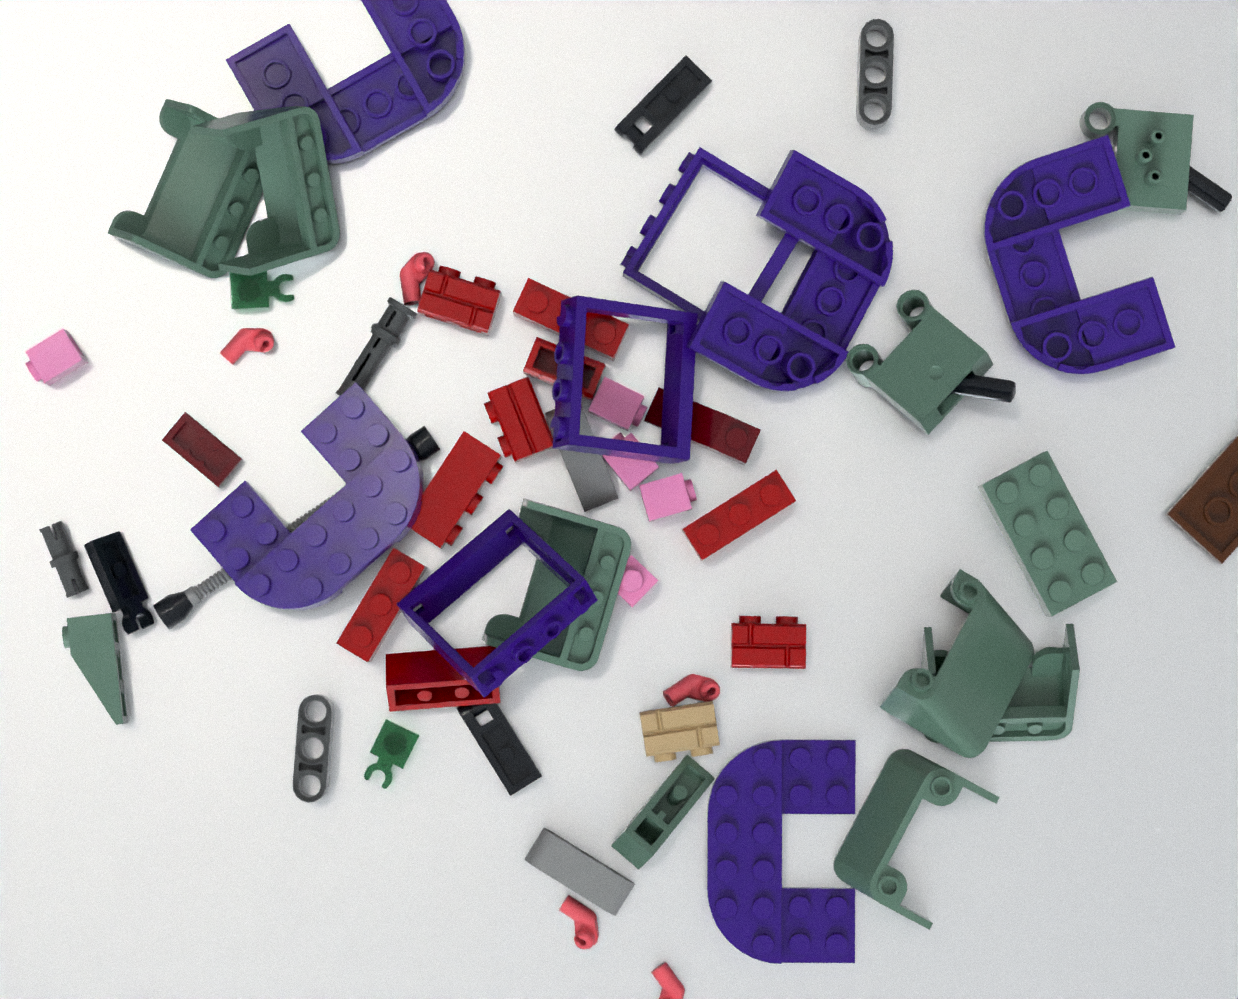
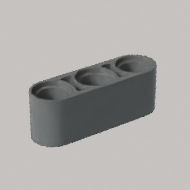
(879, 57)
(303, 763)

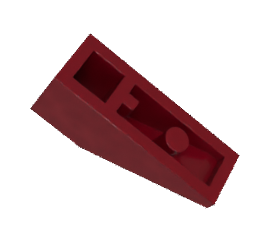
(712, 430)

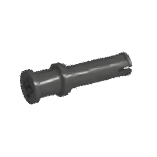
(385, 334)

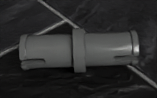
(64, 559)

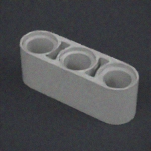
(587, 471)
(579, 871)

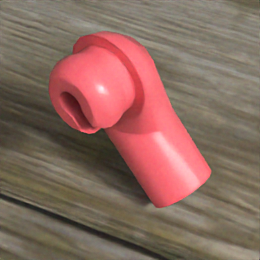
(413, 274)
(248, 340)
(693, 687)
(584, 920)
(670, 984)

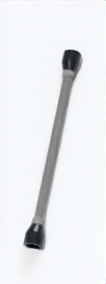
(177, 606)

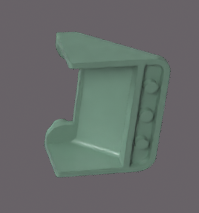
(199, 200)
(596, 553)
(975, 679)

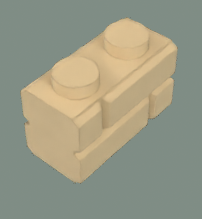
(679, 729)

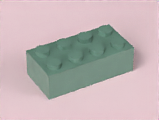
(1047, 534)

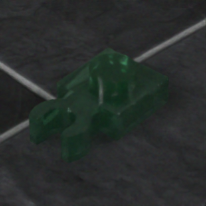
(255, 290)
(393, 748)

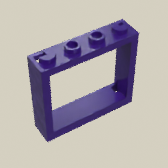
(671, 199)
(677, 381)
(467, 569)

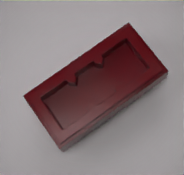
(202, 449)

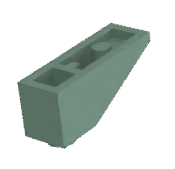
(97, 653)
(663, 812)

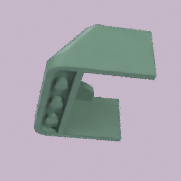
(293, 183)
(1044, 699)
(883, 821)

